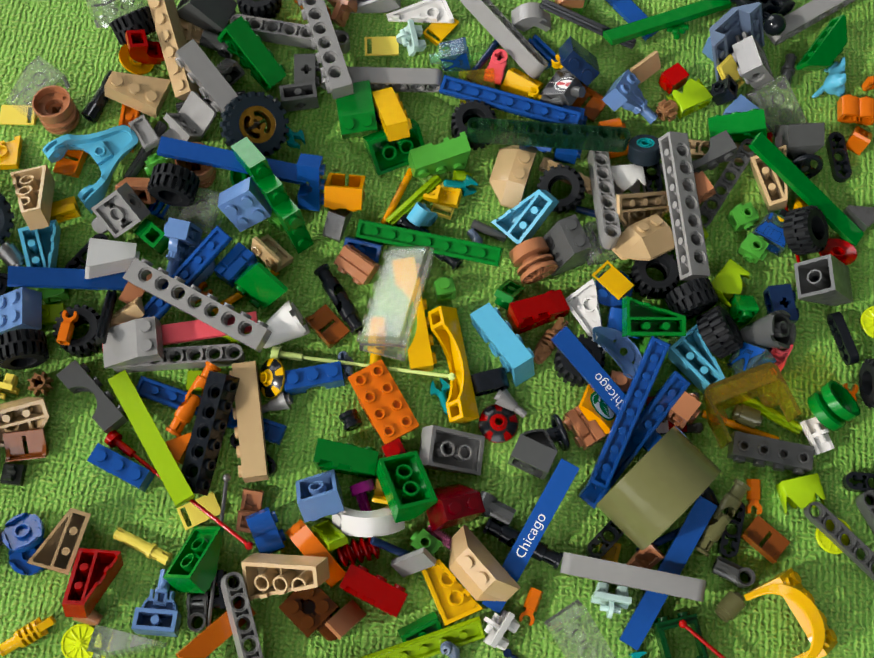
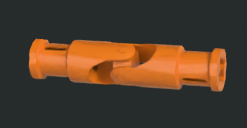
(187, 409)

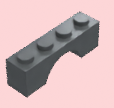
(720, 149)
(107, 414)

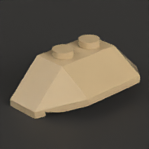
(512, 173)
(640, 205)
(645, 240)
(22, 415)
(479, 569)

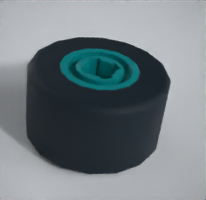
(644, 150)

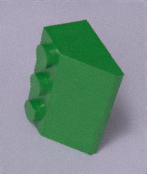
(392, 155)
(405, 485)

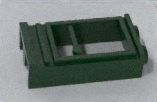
(665, 623)

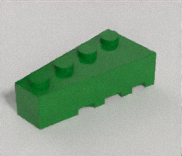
(252, 53)

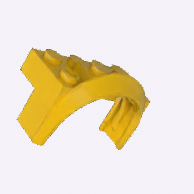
(804, 609)

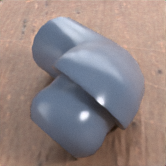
(474, 236)
(348, 370)
(450, 649)

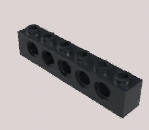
(209, 431)

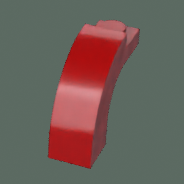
(141, 49)

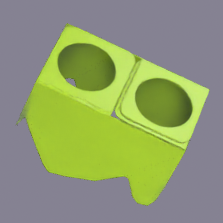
(694, 97)
(729, 281)
(800, 491)

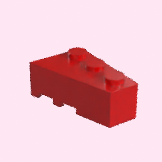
(537, 311)
(89, 580)
(374, 590)

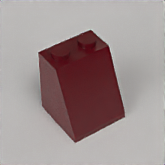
(455, 506)

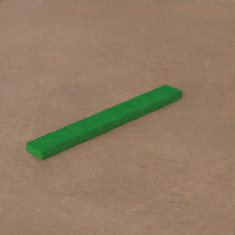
(664, 20)
(805, 188)
(442, 245)

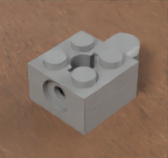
(751, 61)
(117, 213)

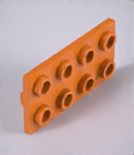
(383, 402)

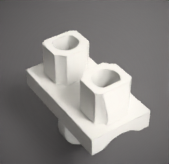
(817, 435)
(497, 627)

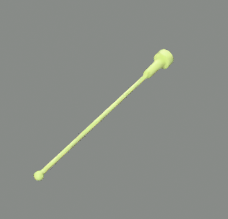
(277, 353)

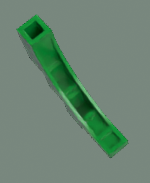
(274, 193)

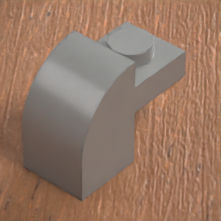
(530, 15)

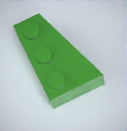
(440, 157)

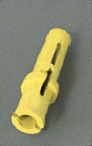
(148, 549)

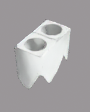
(628, 177)

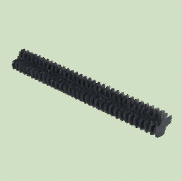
(105, 317)

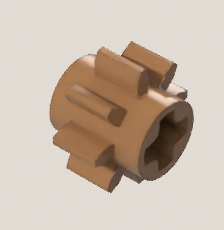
(667, 110)
(40, 379)

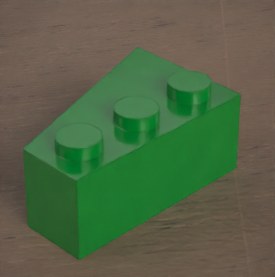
(739, 124)
(646, 320)
(346, 458)

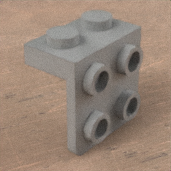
(192, 119)

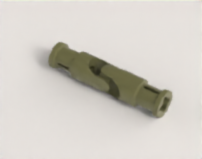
(719, 520)

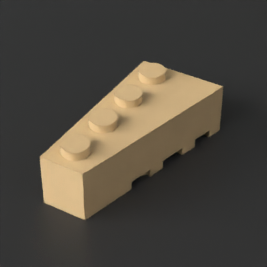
(35, 195)
(281, 573)

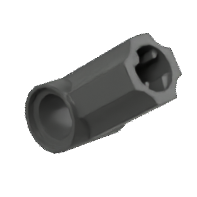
(210, 41)
(496, 509)
(731, 572)

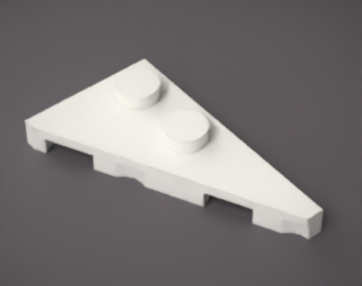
(423, 12)
(585, 308)

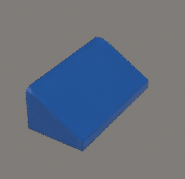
(369, 248)

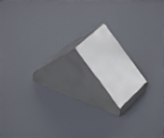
(860, 215)
(336, 223)

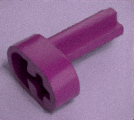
(360, 491)

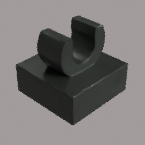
(13, 474)

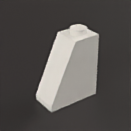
(109, 257)

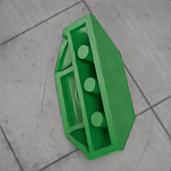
(826, 46)

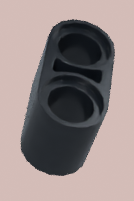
(489, 381)

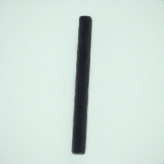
(579, 19)

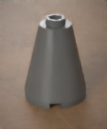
(771, 331)

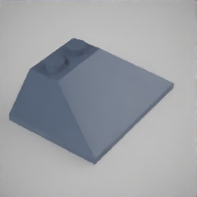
(734, 22)

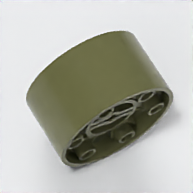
(659, 488)

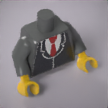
(561, 89)

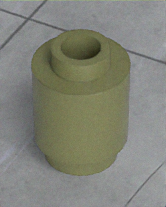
(747, 416)
(730, 606)

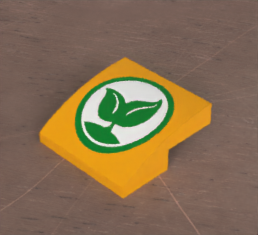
(595, 409)

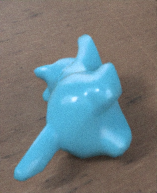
(835, 81)

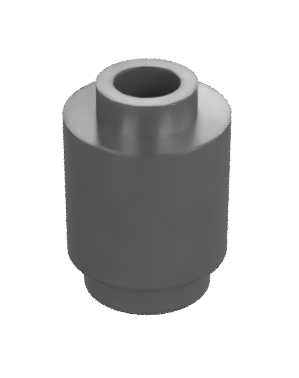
(11, 255)

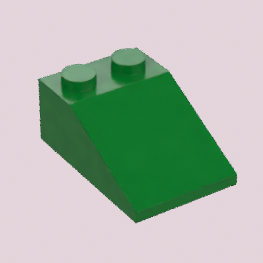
(357, 112)
(259, 285)
(196, 561)

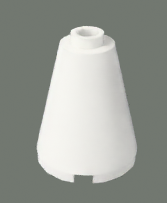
(286, 325)

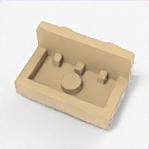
(271, 253)

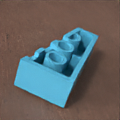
(504, 343)

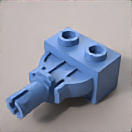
(627, 94)
(181, 236)
(158, 613)

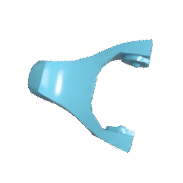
(104, 147)

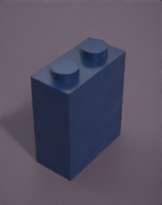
(579, 61)

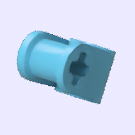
(422, 215)

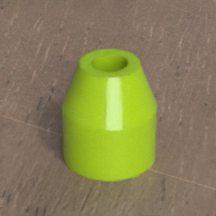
(460, 175)

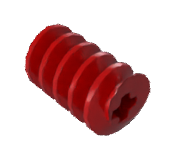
(357, 550)

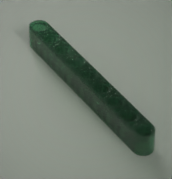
(547, 134)

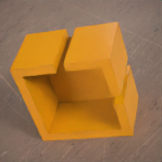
(341, 196)

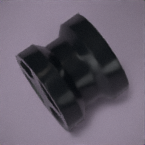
(350, 420)

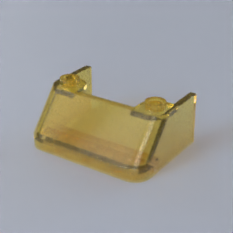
(759, 381)

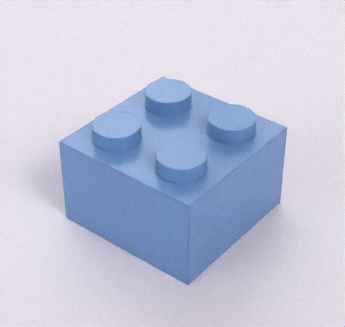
(244, 204)
(20, 310)
(319, 496)

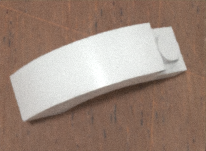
(367, 523)

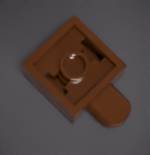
(310, 611)

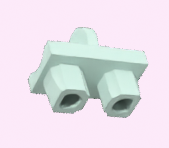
(408, 38)
(611, 602)

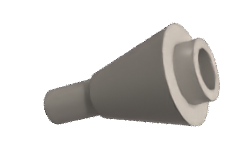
(506, 400)
(280, 402)

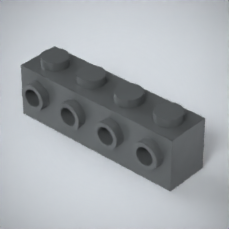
(770, 452)

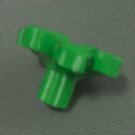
(678, 30)

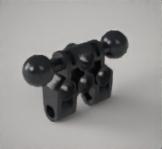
(772, 12)

